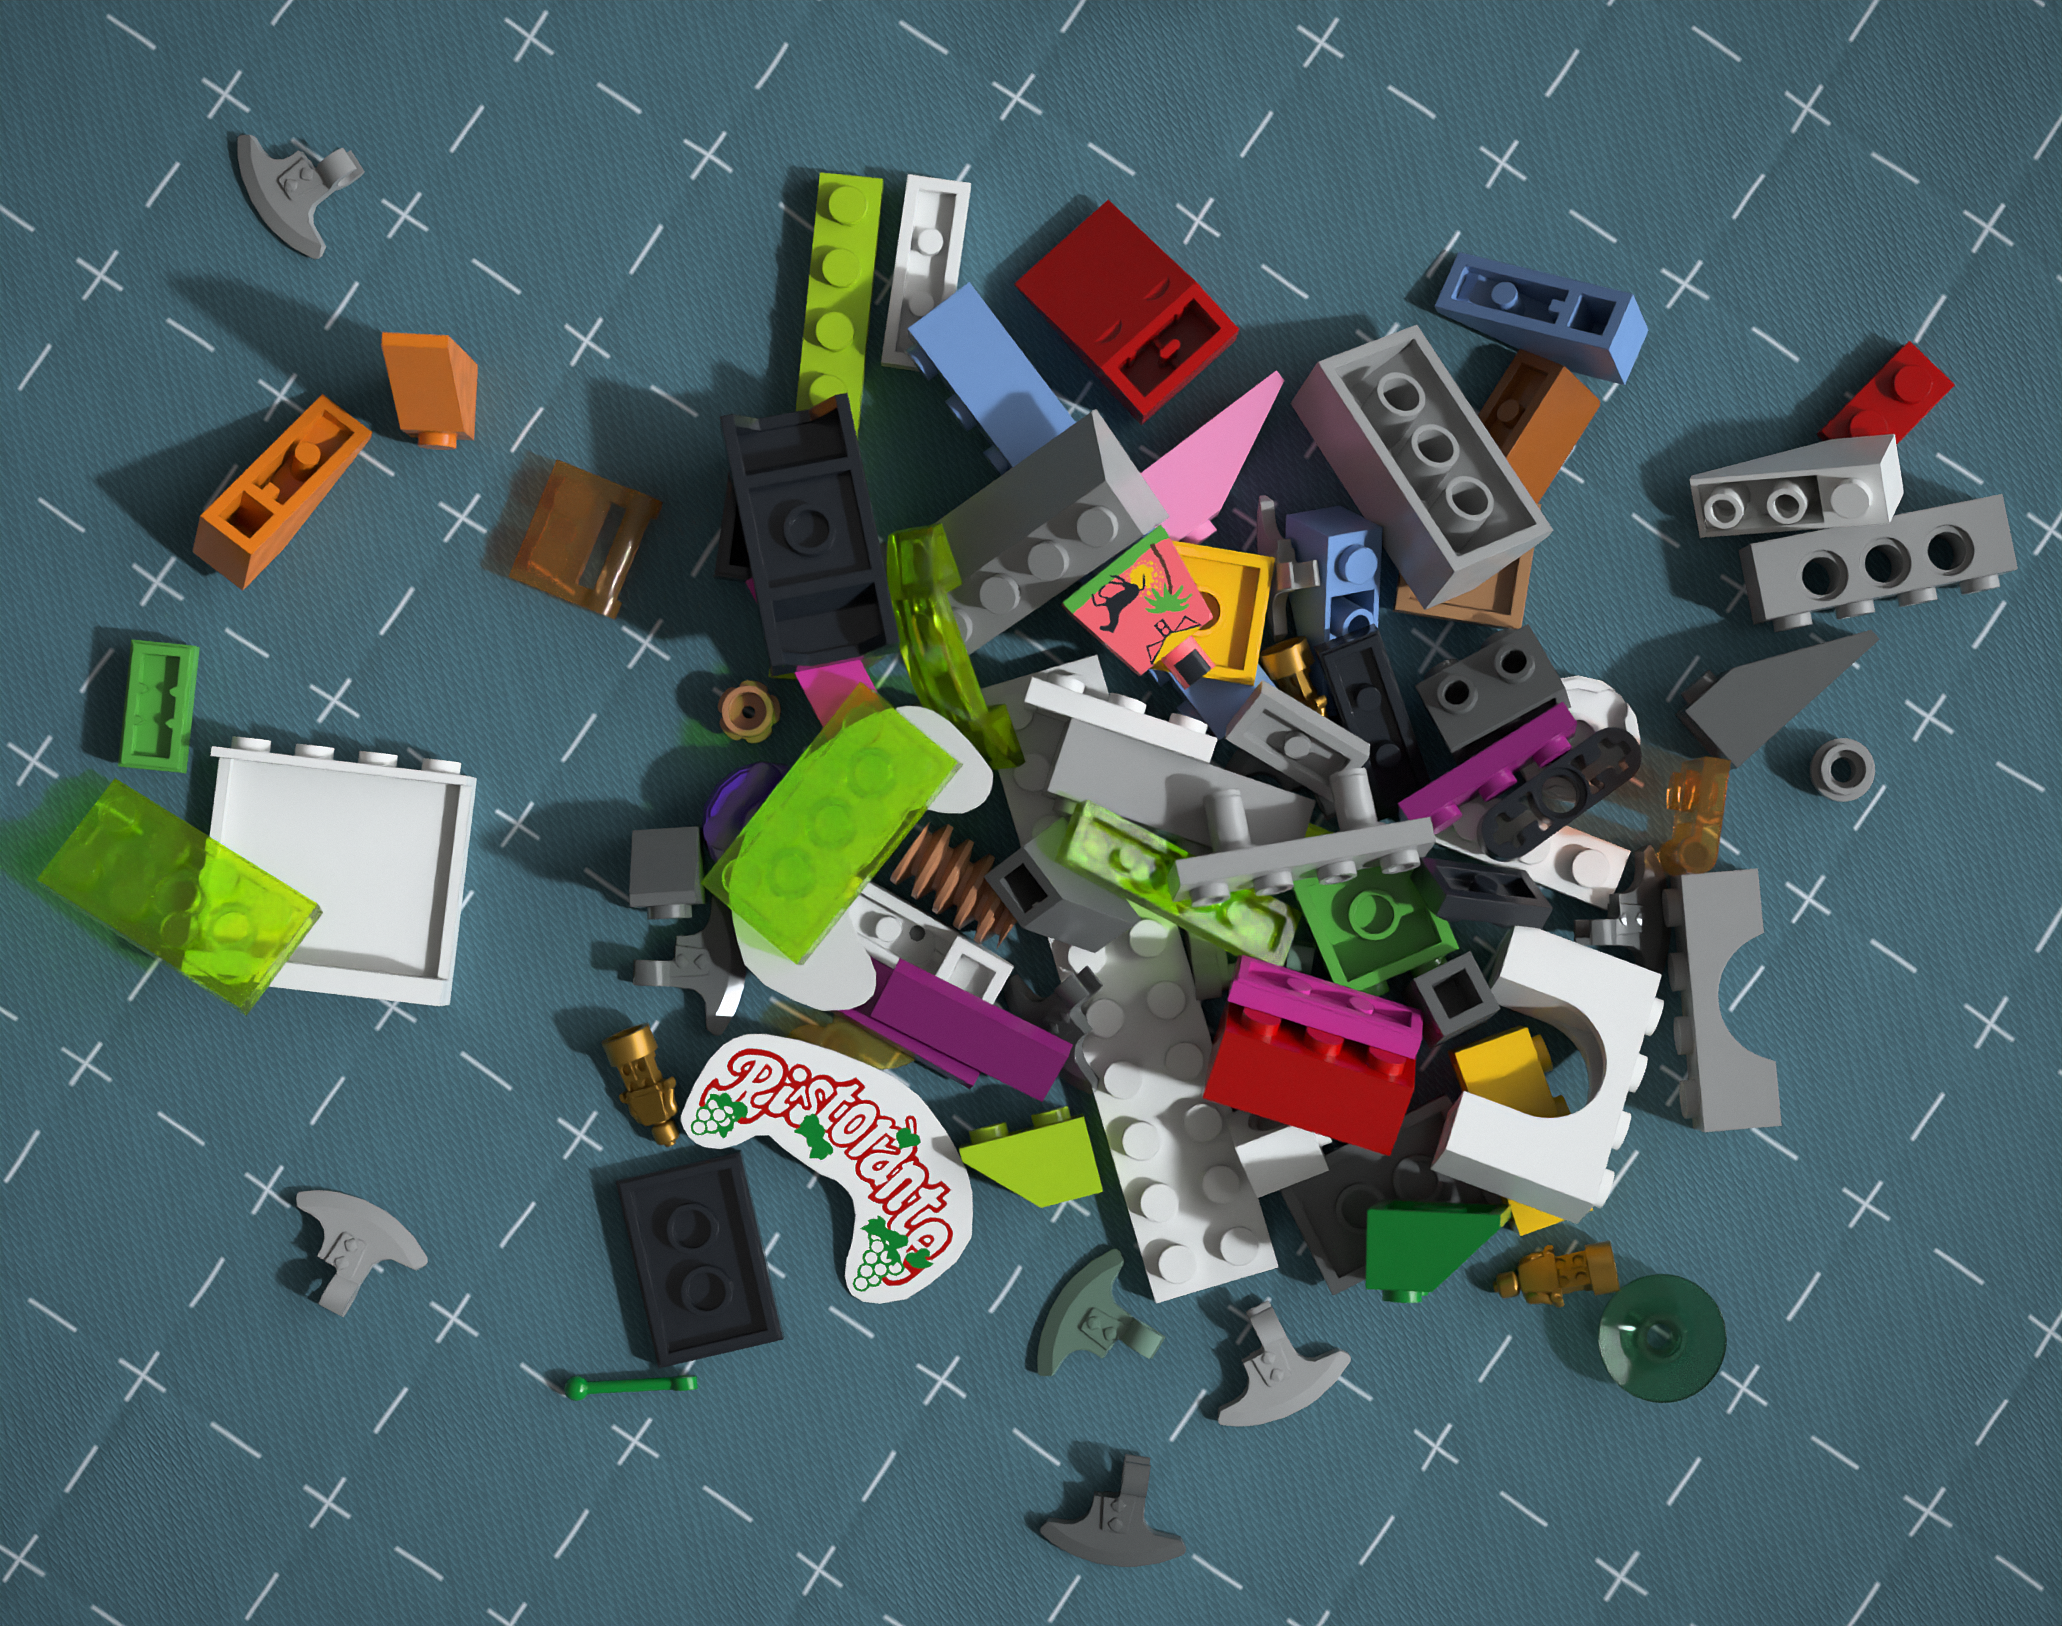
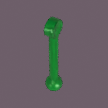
(577, 1387)

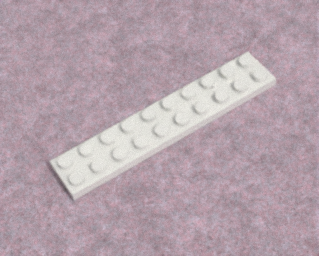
(1152, 1056)

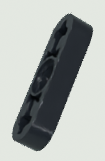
(1585, 753)

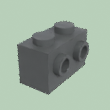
(1491, 692)

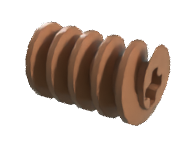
(955, 883)

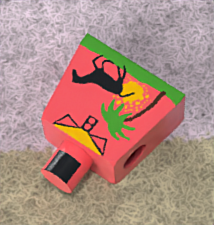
(1146, 610)

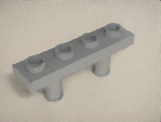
(1275, 866)

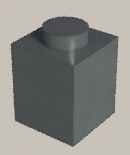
(1452, 999)

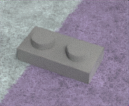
(1295, 739)

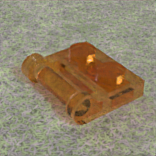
(566, 532)
(1699, 805)

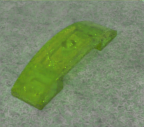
(932, 647)

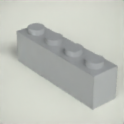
(1163, 789)

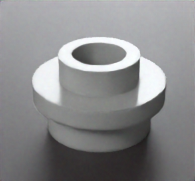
(1861, 766)

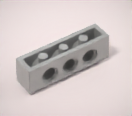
(1973, 528)

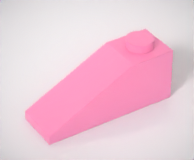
(1202, 468)

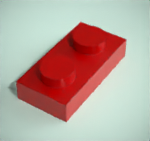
(1891, 399)

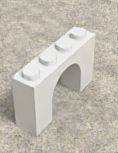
(1605, 1012)

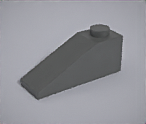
(1753, 701)

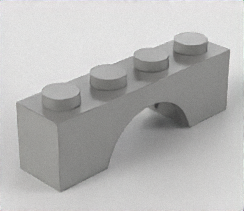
(1711, 921)

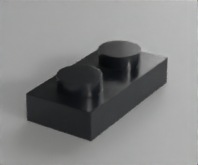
(1480, 893)

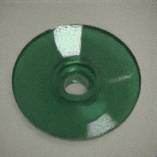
(1687, 1358)

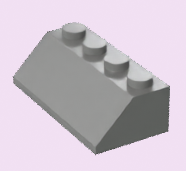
(1419, 464)
(1045, 527)

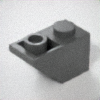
(667, 871)
(1056, 899)

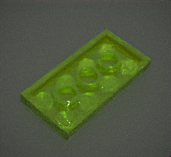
(831, 823)
(180, 896)

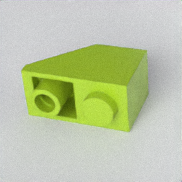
(1040, 1162)

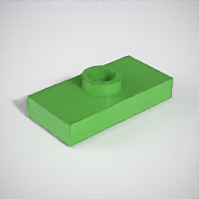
(158, 706)

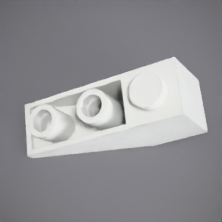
(1802, 489)

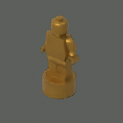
(1289, 665)
(648, 1094)
(1548, 1277)

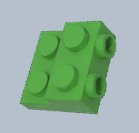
(1373, 929)

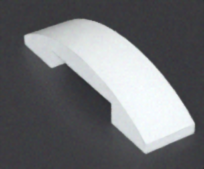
(884, 929)

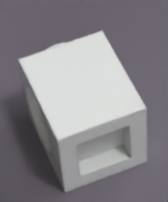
(1275, 1152)

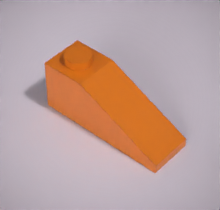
(432, 388)
(278, 492)

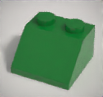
(1423, 1242)

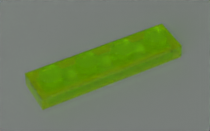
(1137, 868)

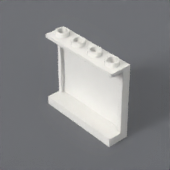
(368, 846)

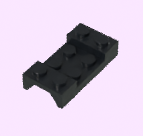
(810, 537)

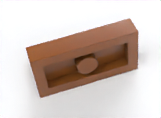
(1537, 418)

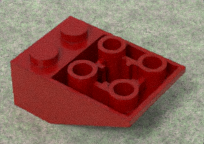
(1128, 311)

